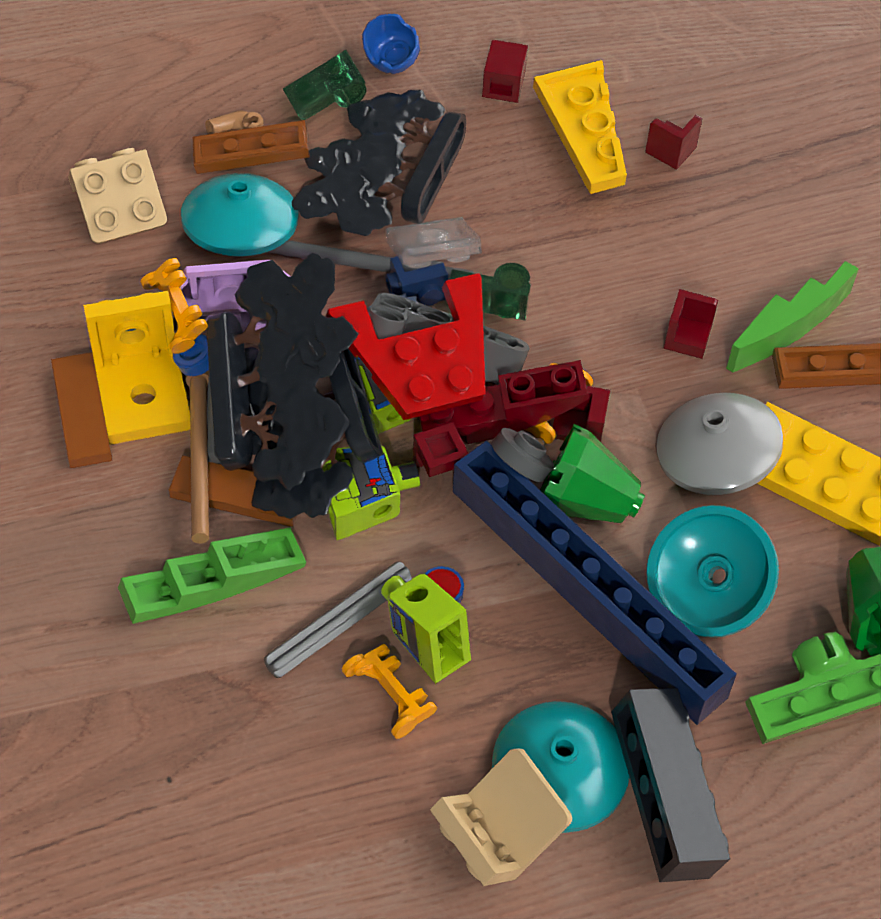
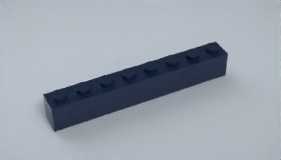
(593, 582)

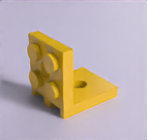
(135, 365)

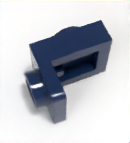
(423, 282)

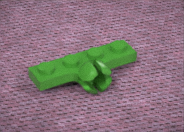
(828, 688)

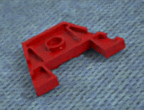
(429, 366)

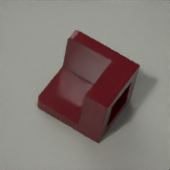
(504, 71)
(672, 143)
(690, 323)
(587, 415)
(438, 449)

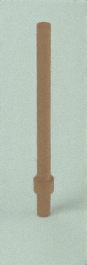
(199, 457)

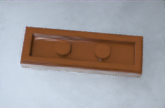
(250, 147)
(827, 365)
(81, 410)
(226, 491)

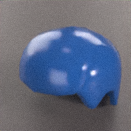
(390, 43)

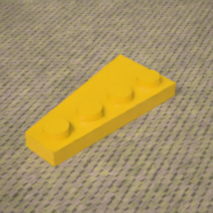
(582, 117)

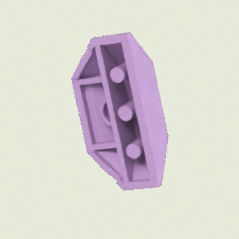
(214, 290)

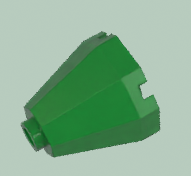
(591, 481)
(864, 599)

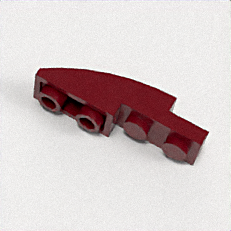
(517, 402)

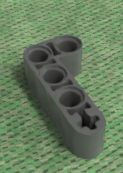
(398, 315)

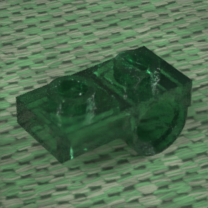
(331, 82)
(506, 292)

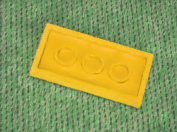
(827, 476)

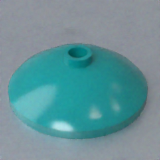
(239, 215)
(690, 553)
(588, 780)

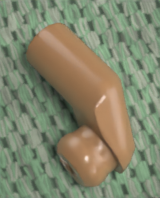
(234, 121)

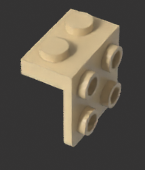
(118, 195)
(503, 819)

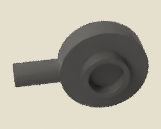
(523, 453)

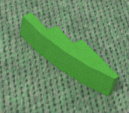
(787, 321)
(209, 577)

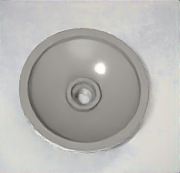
(720, 443)

